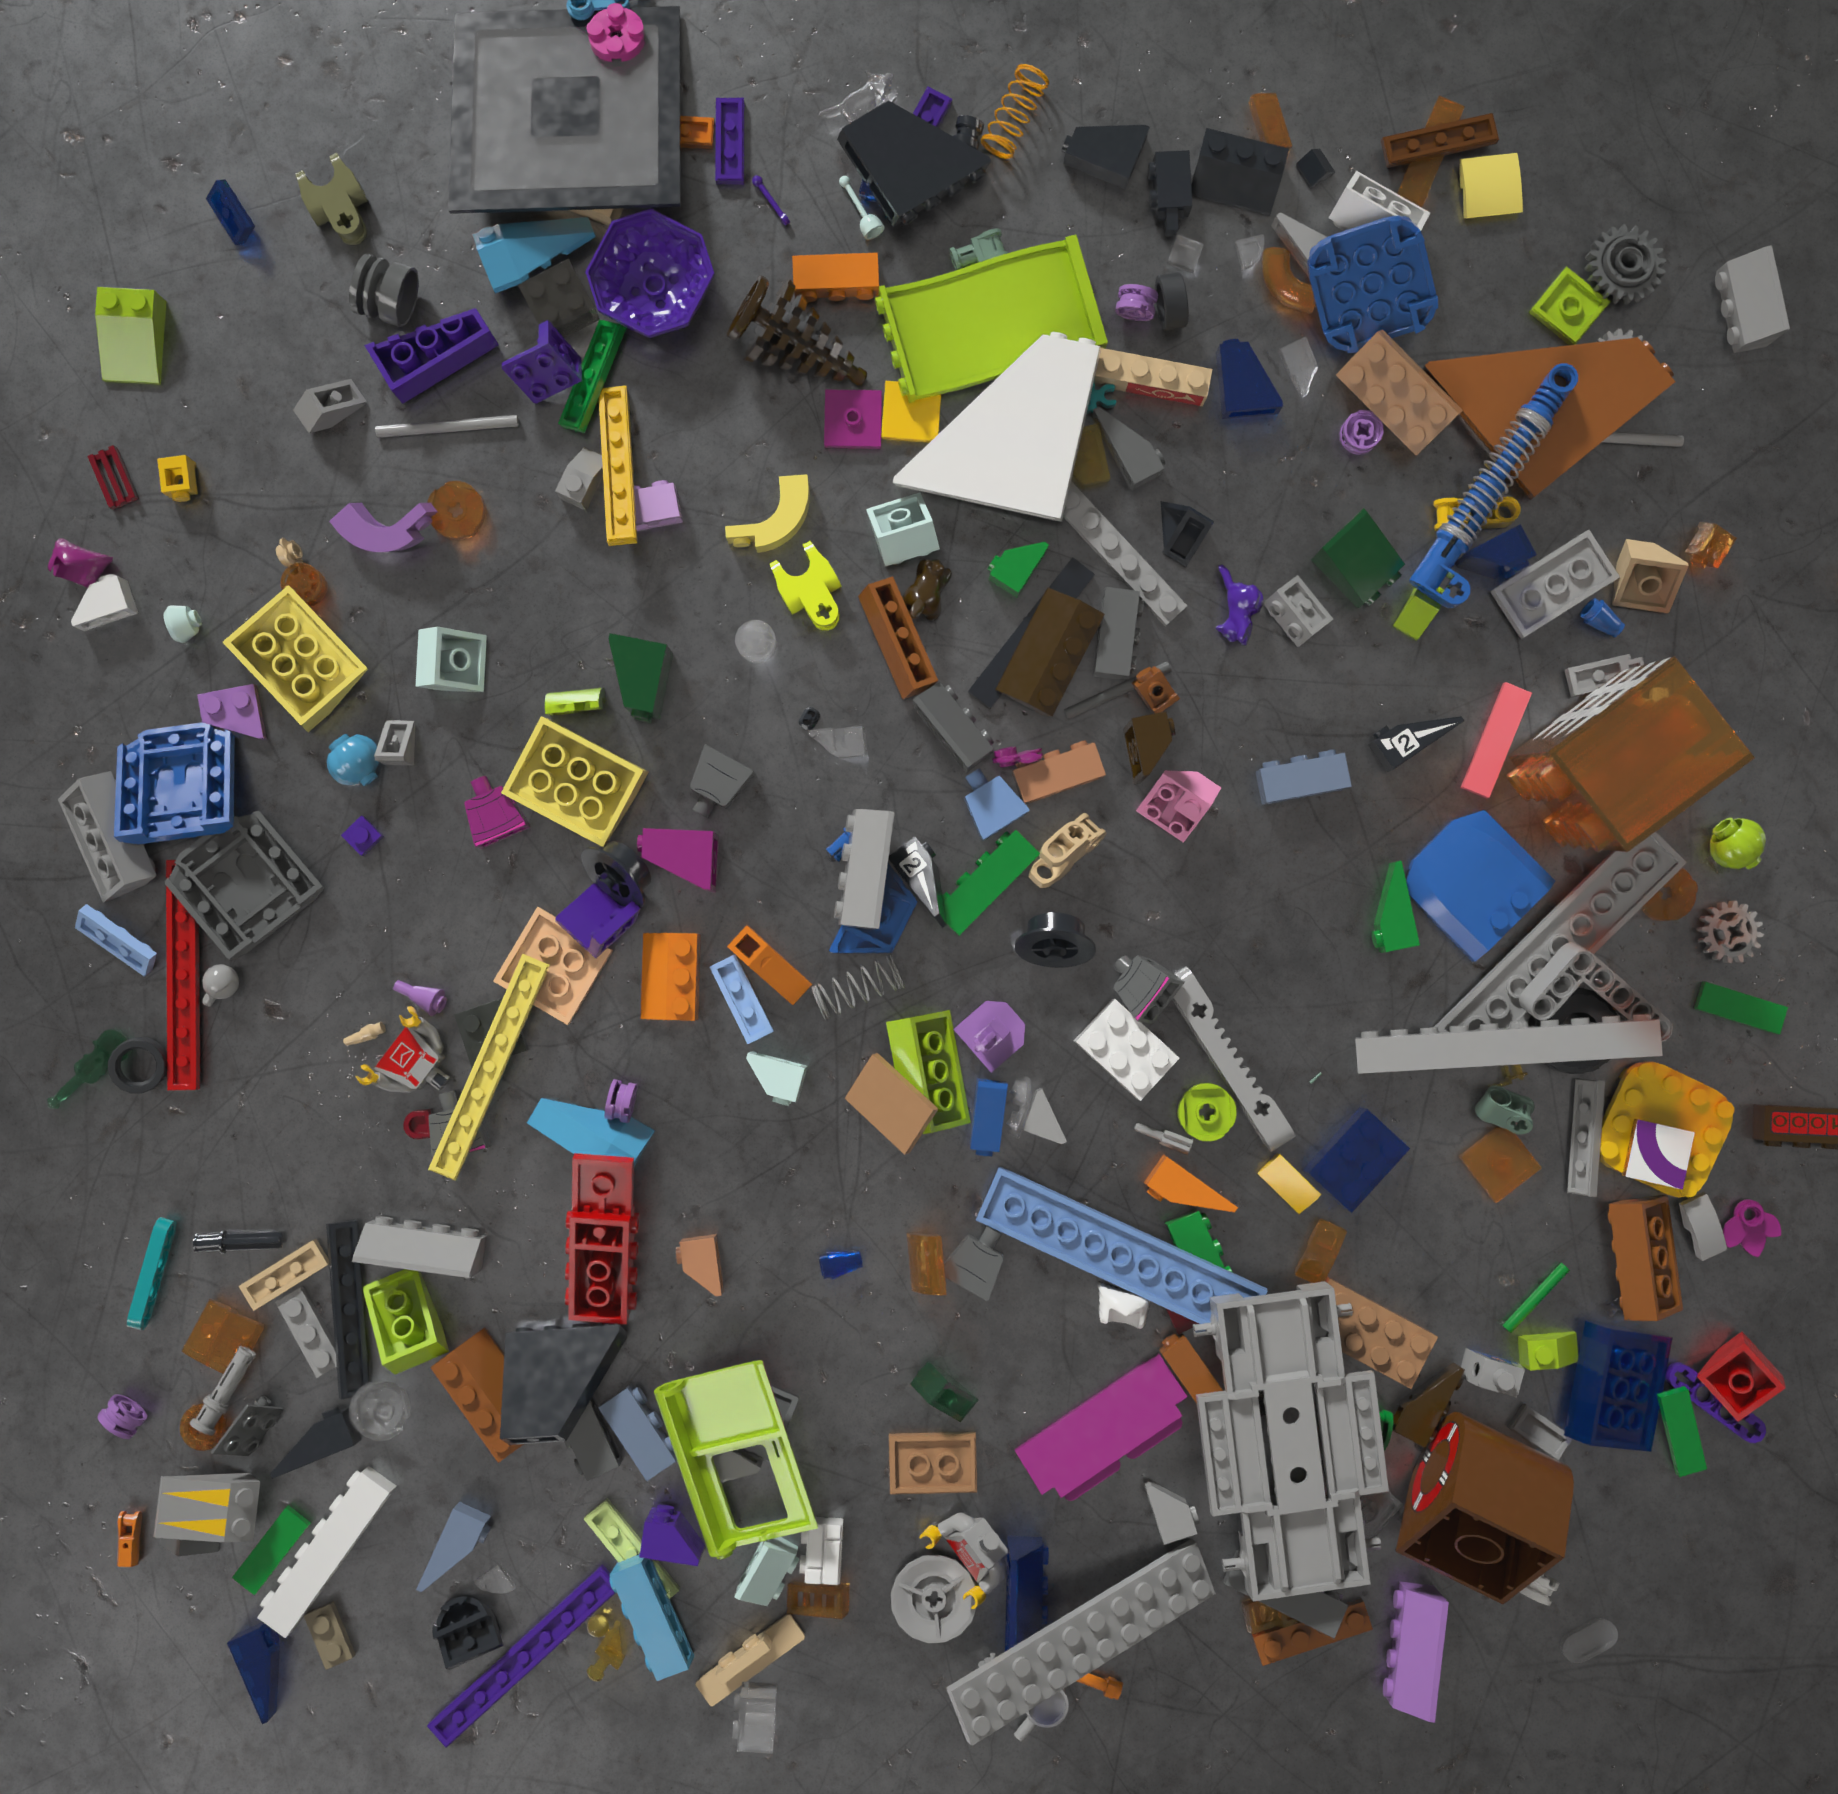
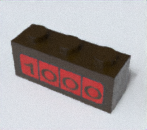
(1795, 1125)

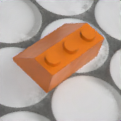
(670, 976)

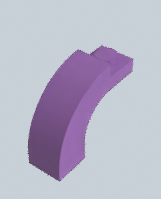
(363, 531)

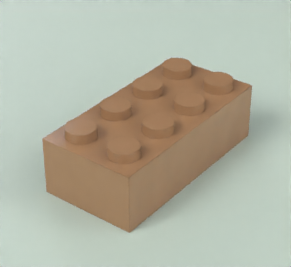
(1399, 392)
(1382, 1337)

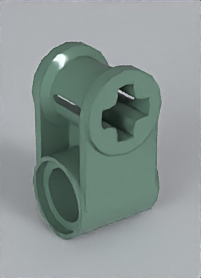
(1506, 1108)

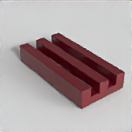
(103, 456)

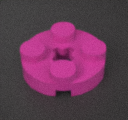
(611, 20)

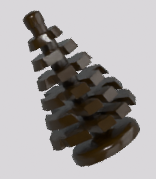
(780, 330)

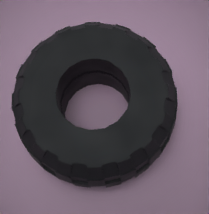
(1586, 1005)

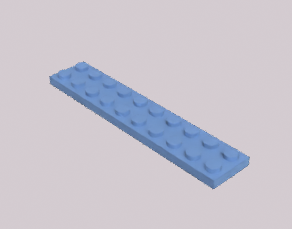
(1108, 1247)

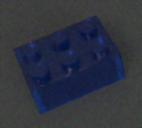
(1356, 1159)

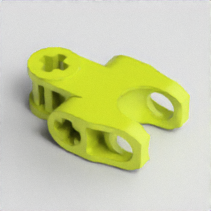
(811, 589)

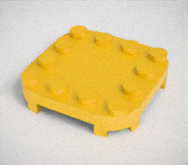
(1670, 1099)

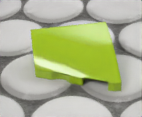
(574, 701)

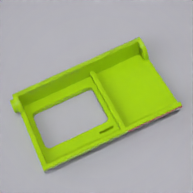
(725, 1414)

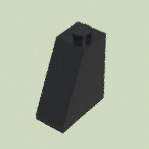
(1106, 151)

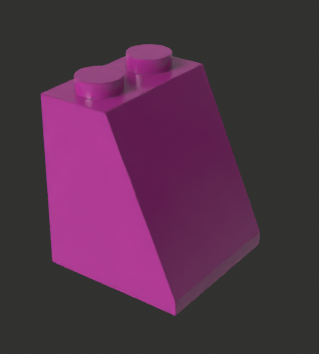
(683, 853)

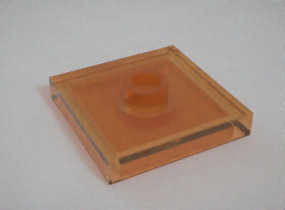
(1500, 1162)

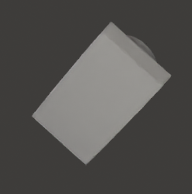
(1702, 1222)

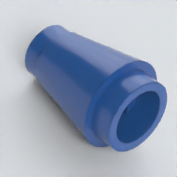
(1601, 617)

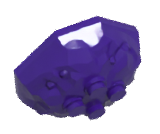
(650, 273)

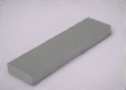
(1586, 1137)

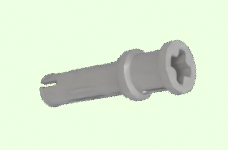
(217, 1402)

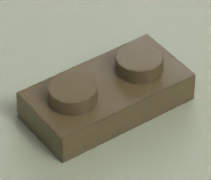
(329, 1635)

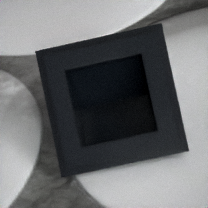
(1315, 167)

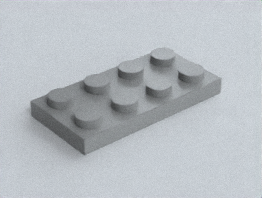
(1555, 584)

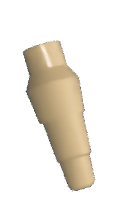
(366, 1033)

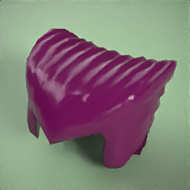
(77, 563)

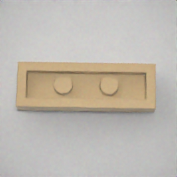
(284, 1274)

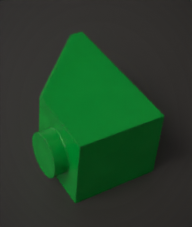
(1016, 567)

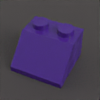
(670, 1537)

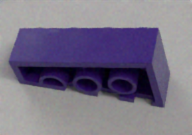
(431, 353)

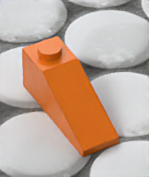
(1179, 1186)

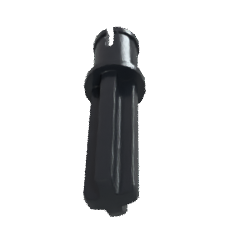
(237, 1241)

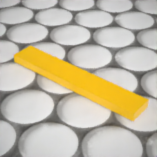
(617, 466)

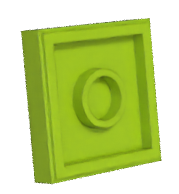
(1569, 307)

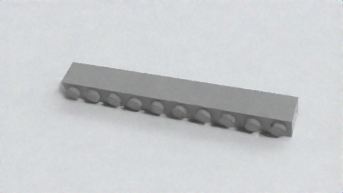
(1509, 1045)

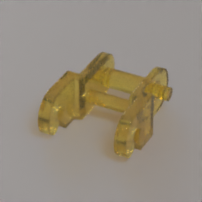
(1508, 1080)

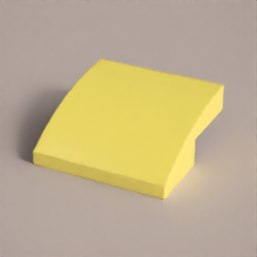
(1491, 185)

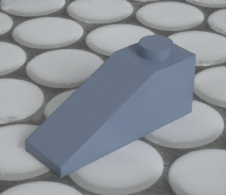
(460, 1536)

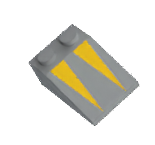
(207, 1507)

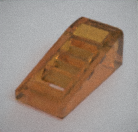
(817, 1610)

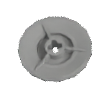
(938, 1620)

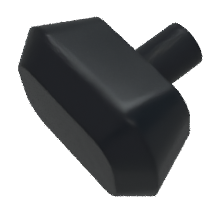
(809, 718)

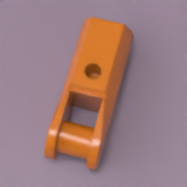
(129, 1542)

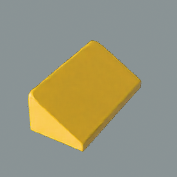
(1289, 1183)

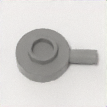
(1045, 1715)

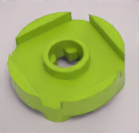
(1218, 1123)

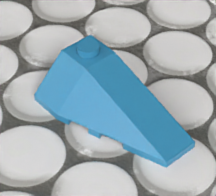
(518, 248)
(588, 1131)

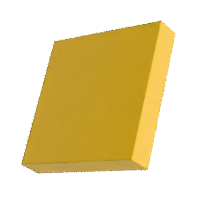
(907, 420)

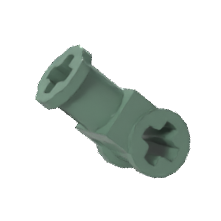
(980, 249)

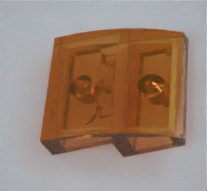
(926, 1263)
(220, 1334)

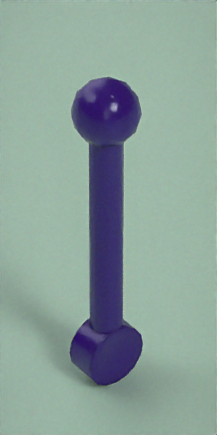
(757, 181)

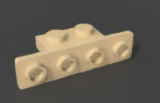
(750, 1659)

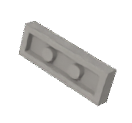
(308, 1330)

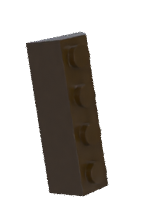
(1049, 652)

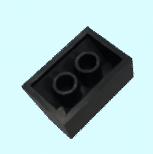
(1238, 171)

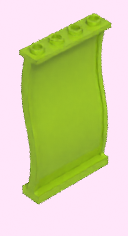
(985, 316)

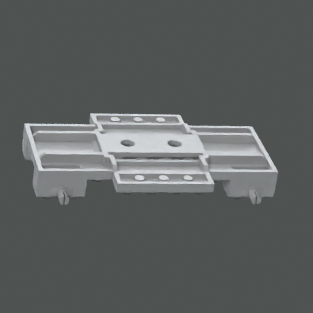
(1281, 1348)

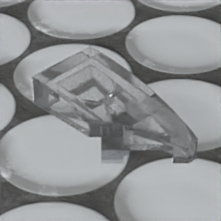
(1299, 364)
(842, 741)

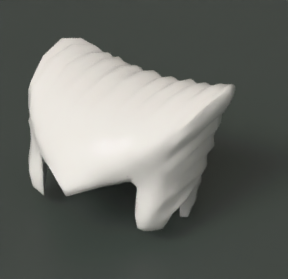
(1122, 1306)

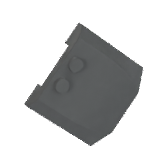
(242, 884)

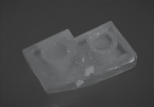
(1022, 1097)

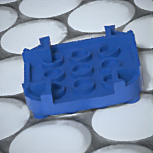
(1372, 282)

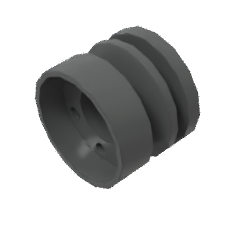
(383, 290)

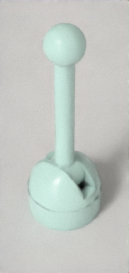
(870, 224)

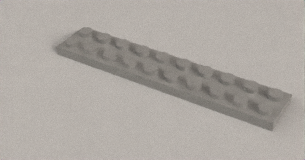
(1584, 916)
(1080, 1642)

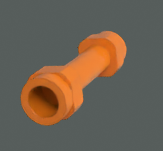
(1111, 1687)

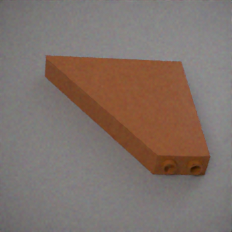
(1611, 388)

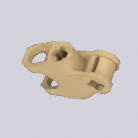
(1066, 848)

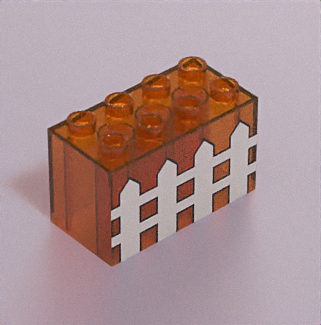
(1627, 758)

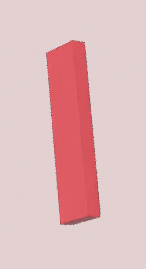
(1496, 740)

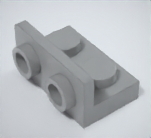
(1297, 611)

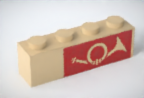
(1153, 377)

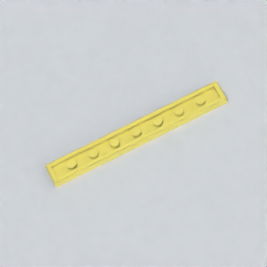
(489, 1067)

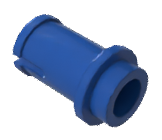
(844, 838)

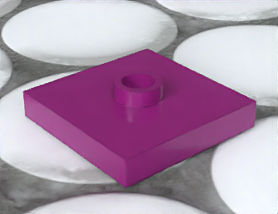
(853, 419)

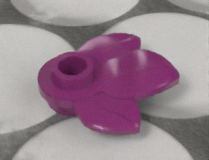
(1009, 756)
(1751, 1232)

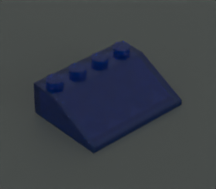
(1617, 1387)
(1025, 1588)

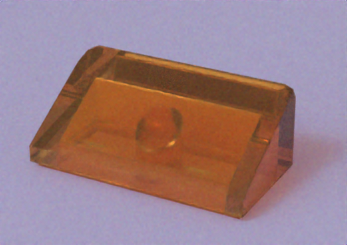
(1269, 119)

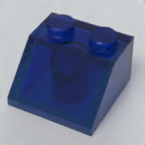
(1500, 556)

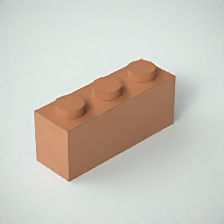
(1058, 772)

